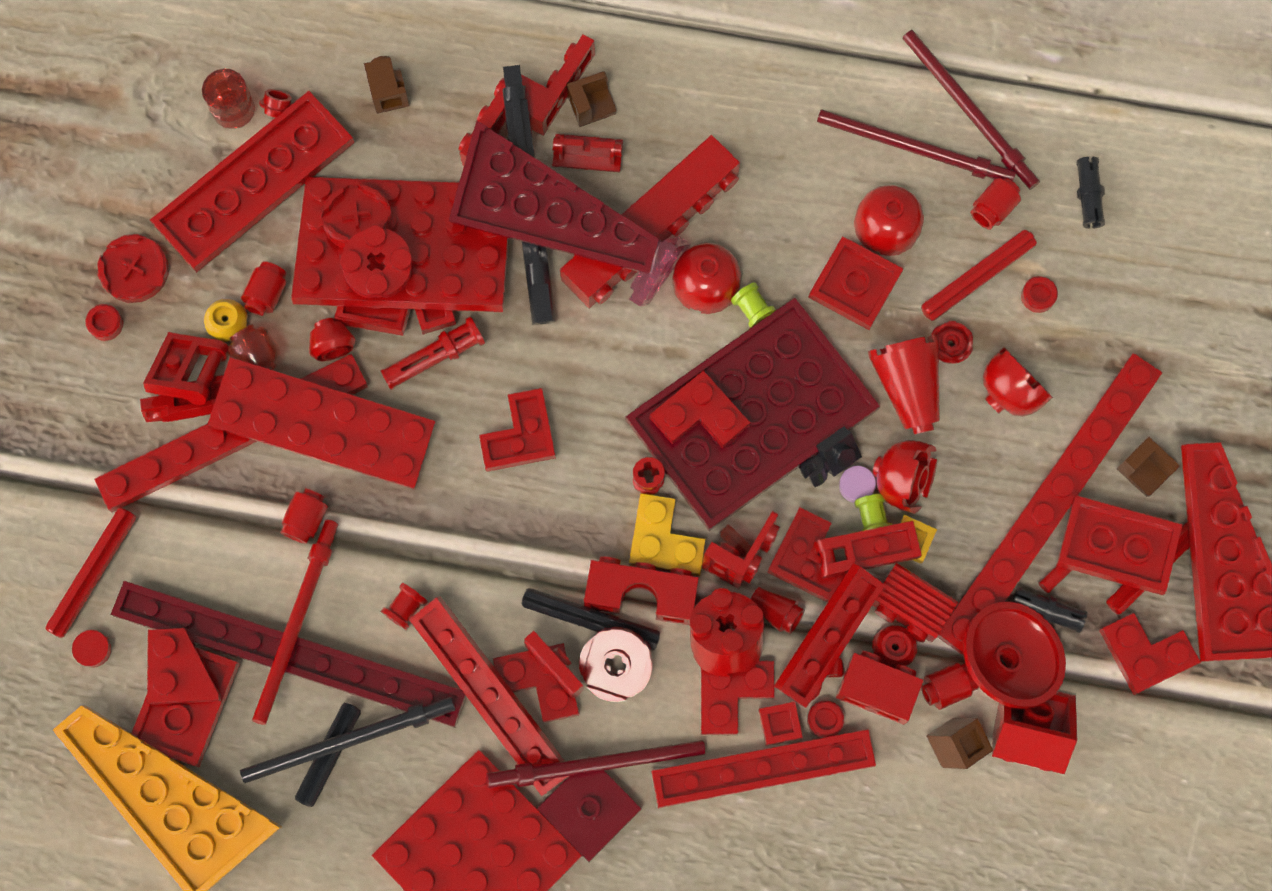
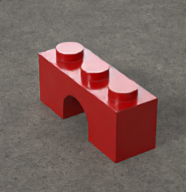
(610, 582)

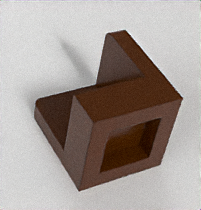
(591, 99)
(1148, 467)
(959, 743)

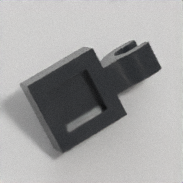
(834, 456)

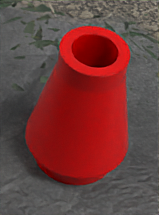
(778, 610)

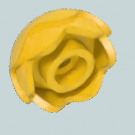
(223, 308)

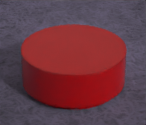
(1039, 294)
(104, 322)
(91, 648)
(825, 719)

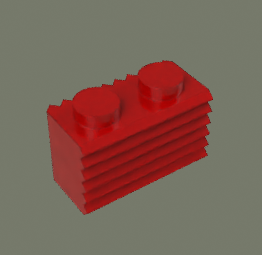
(914, 604)

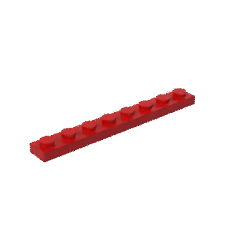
(203, 446)

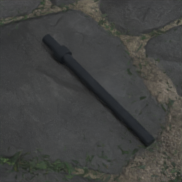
(417, 715)

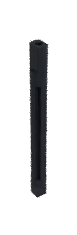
(535, 256)

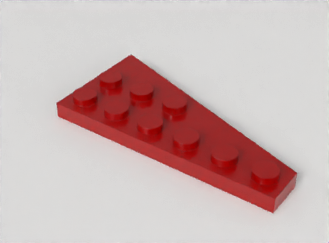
(1227, 561)

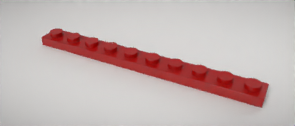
(1053, 496)

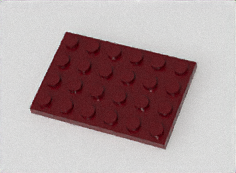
(788, 389)

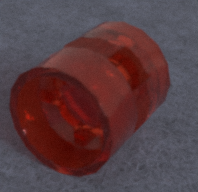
(228, 98)

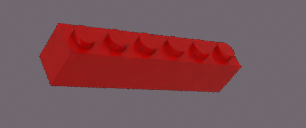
(661, 212)

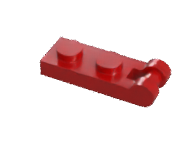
(869, 548)

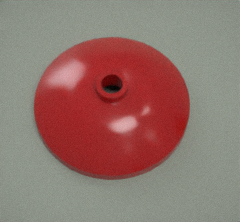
(1025, 644)

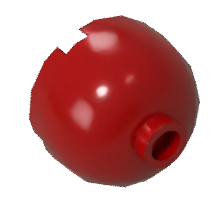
(889, 220)
(706, 278)
(1012, 386)
(905, 474)

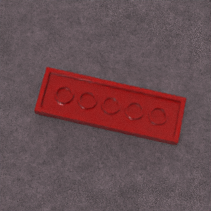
(252, 181)
(321, 423)

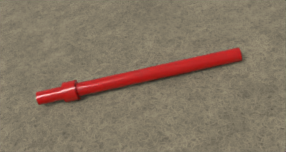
(319, 557)

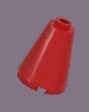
(911, 380)

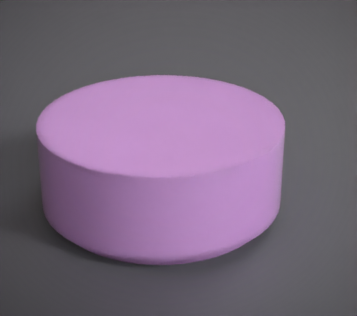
(856, 483)

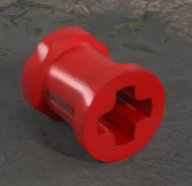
(657, 470)
(404, 606)

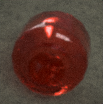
(254, 347)

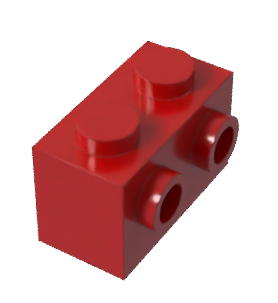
(880, 687)

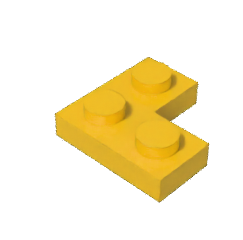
(656, 545)

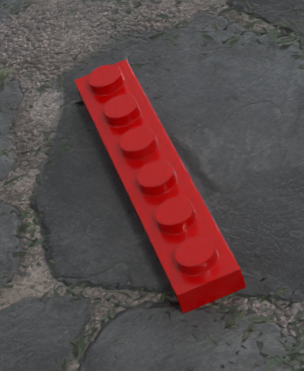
(486, 689)
(763, 768)

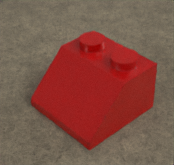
(1037, 735)

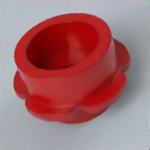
(275, 102)

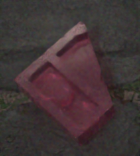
(646, 285)

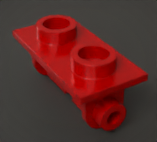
(587, 153)

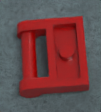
(176, 362)

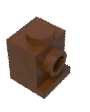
(386, 85)

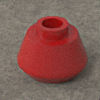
(330, 340)

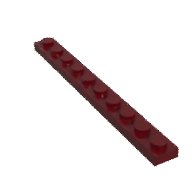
(308, 659)

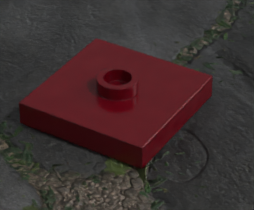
(589, 811)

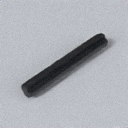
(583, 615)

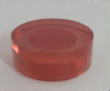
(734, 539)

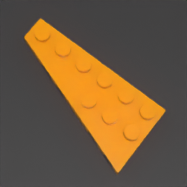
(178, 814)

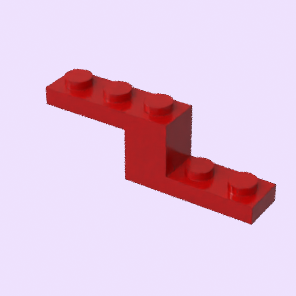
(542, 101)

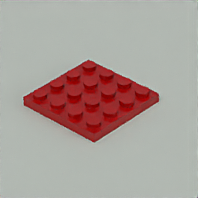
(476, 839)

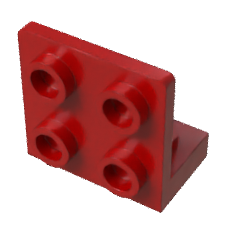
(724, 560)

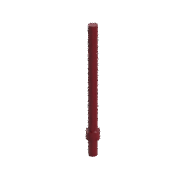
(1011, 158)
(979, 167)
(526, 774)

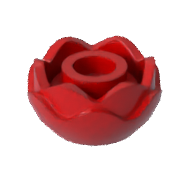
(962, 341)
(897, 635)

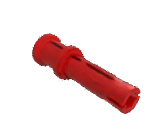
(394, 375)

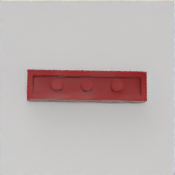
(829, 635)

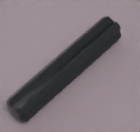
(322, 767)

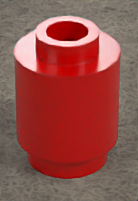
(996, 203)
(264, 288)
(303, 516)
(948, 686)

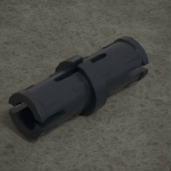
(1090, 192)
(1052, 609)

